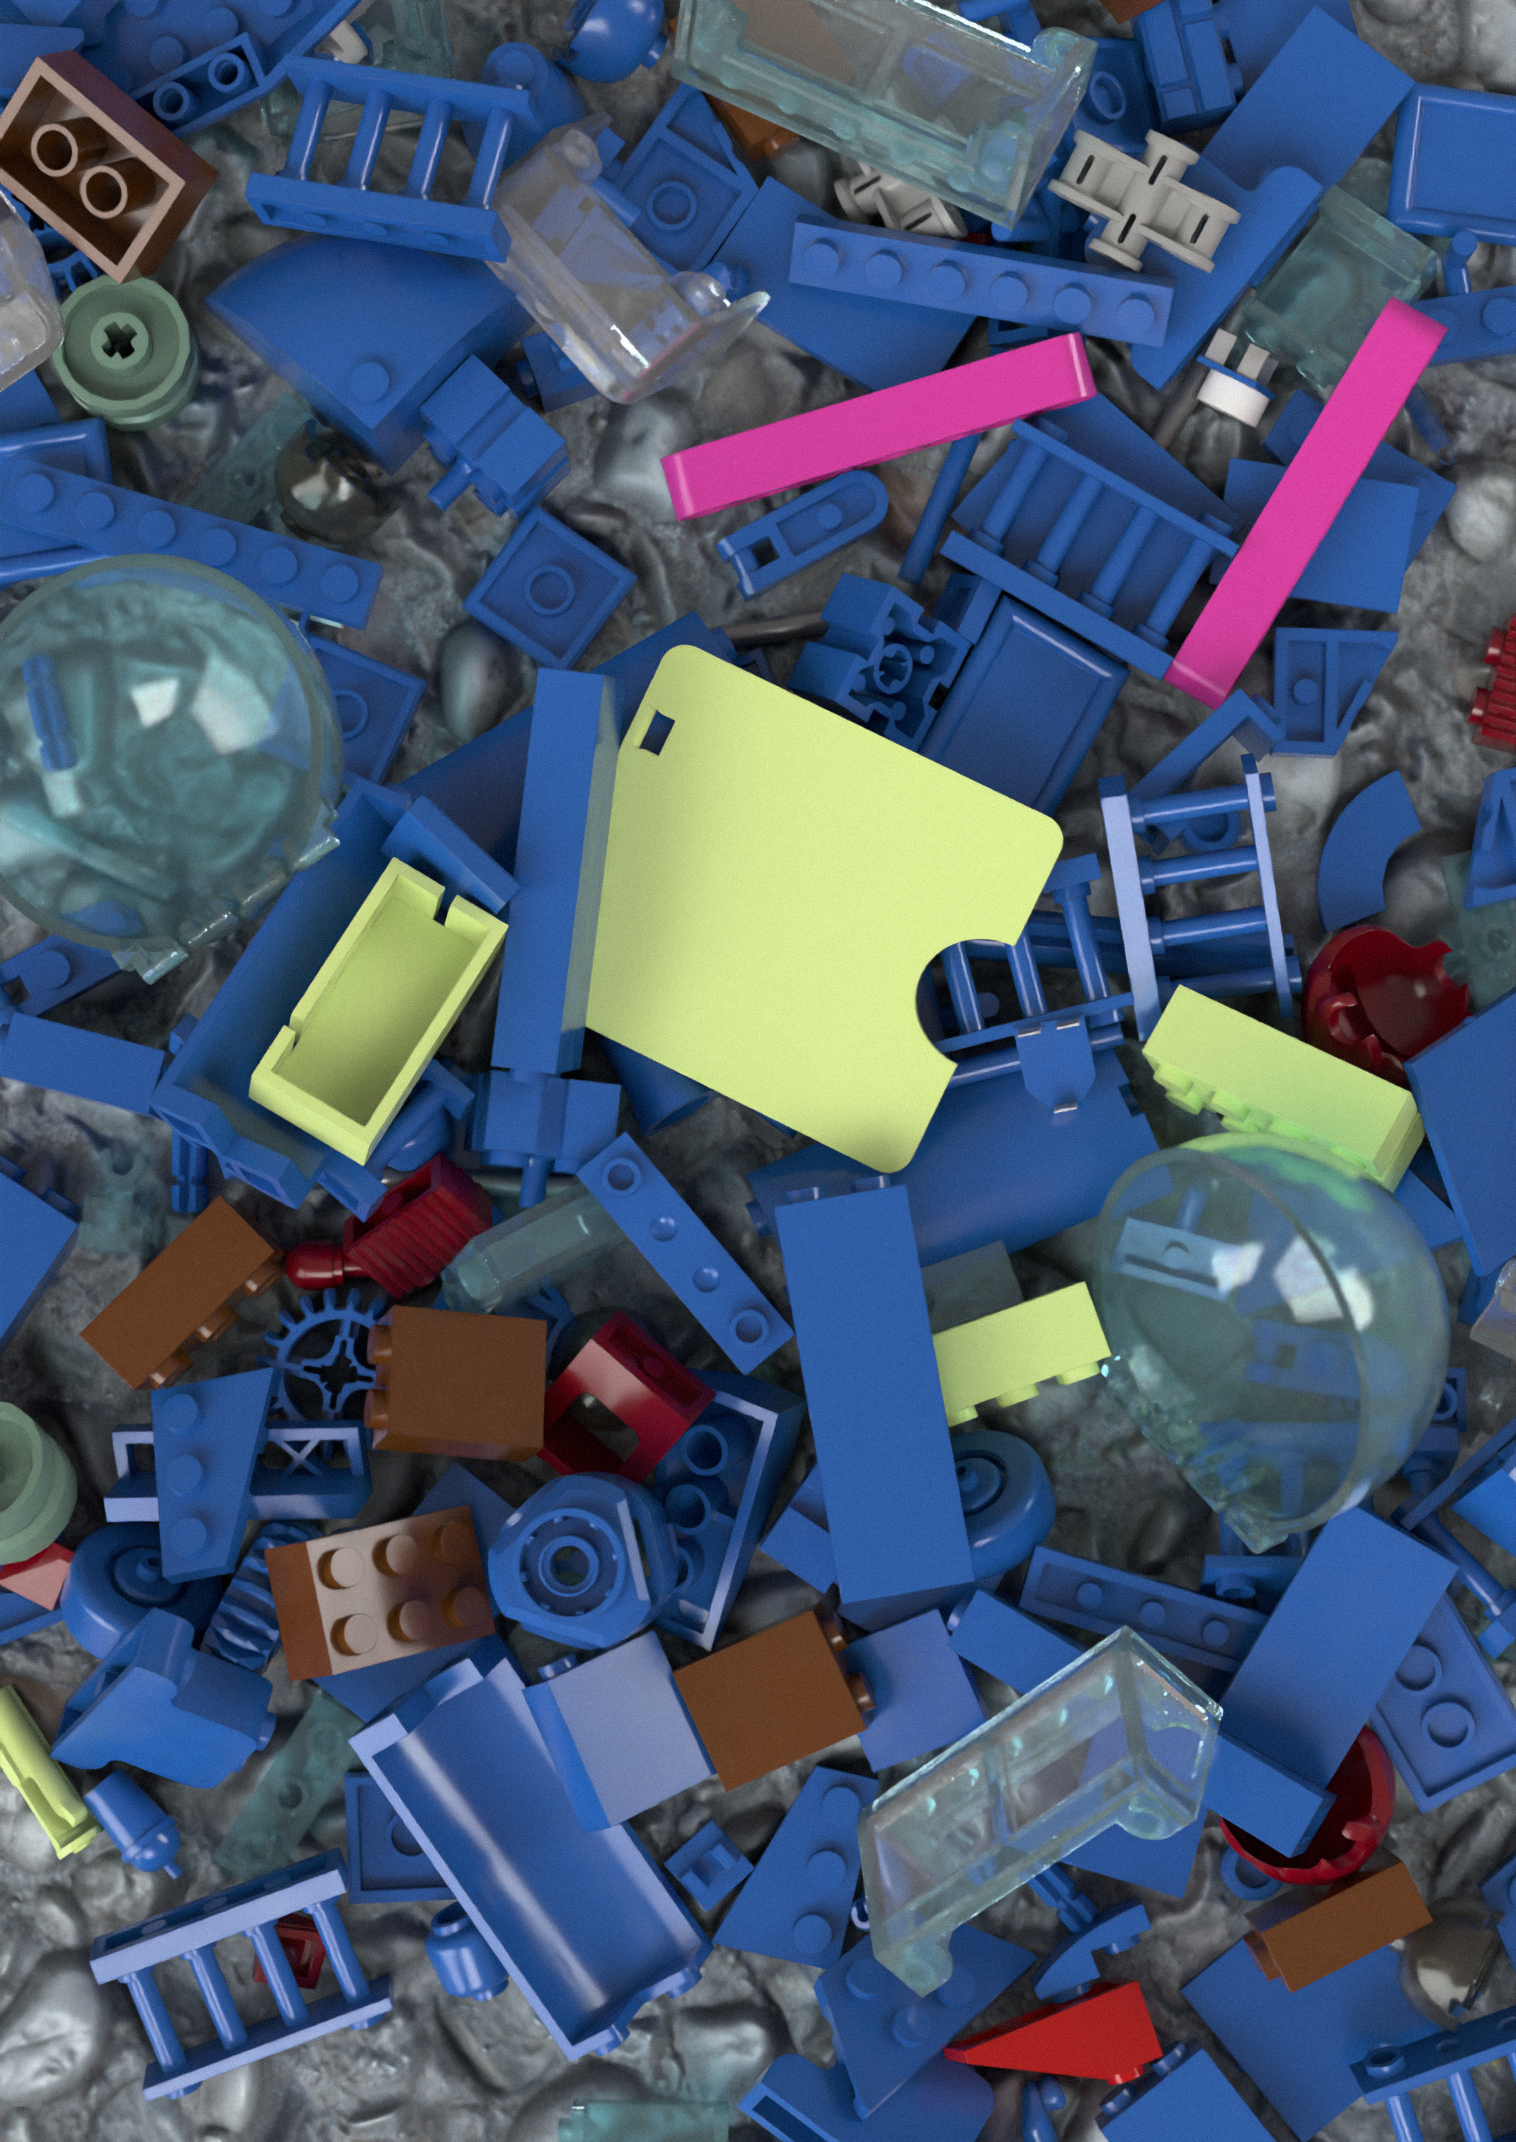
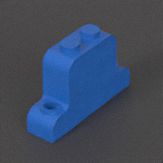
(1202, 300)
(166, 1708)
(815, 2104)

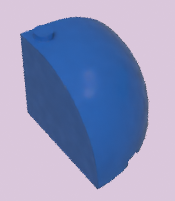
(369, 329)

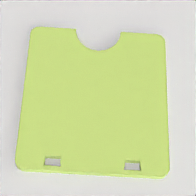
(786, 895)

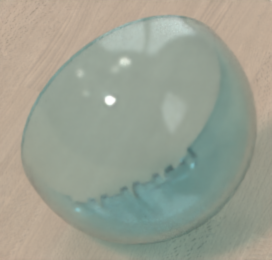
(159, 757)
(1270, 1325)

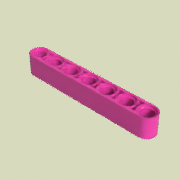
(879, 426)
(1305, 503)

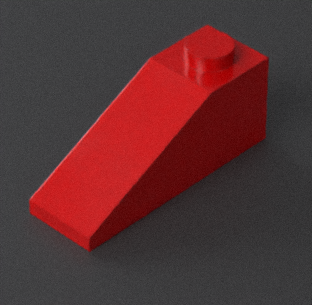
(1089, 2036)

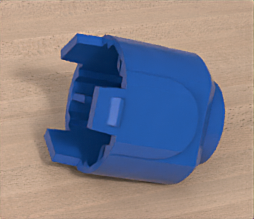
(596, 1516)

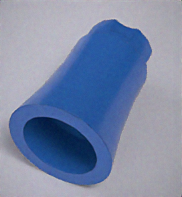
(654, 1090)

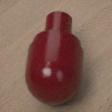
(320, 1265)

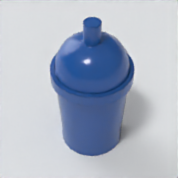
(135, 1823)

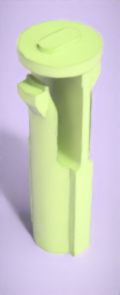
(41, 1779)

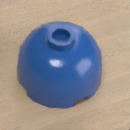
(612, 38)

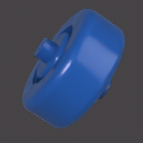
(1003, 1499)
(119, 1581)

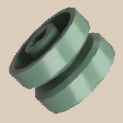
(149, 384)
(35, 1486)

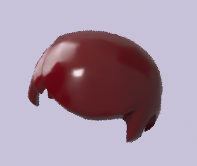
(1380, 1000)
(1350, 1830)

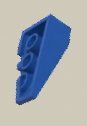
(720, 1493)

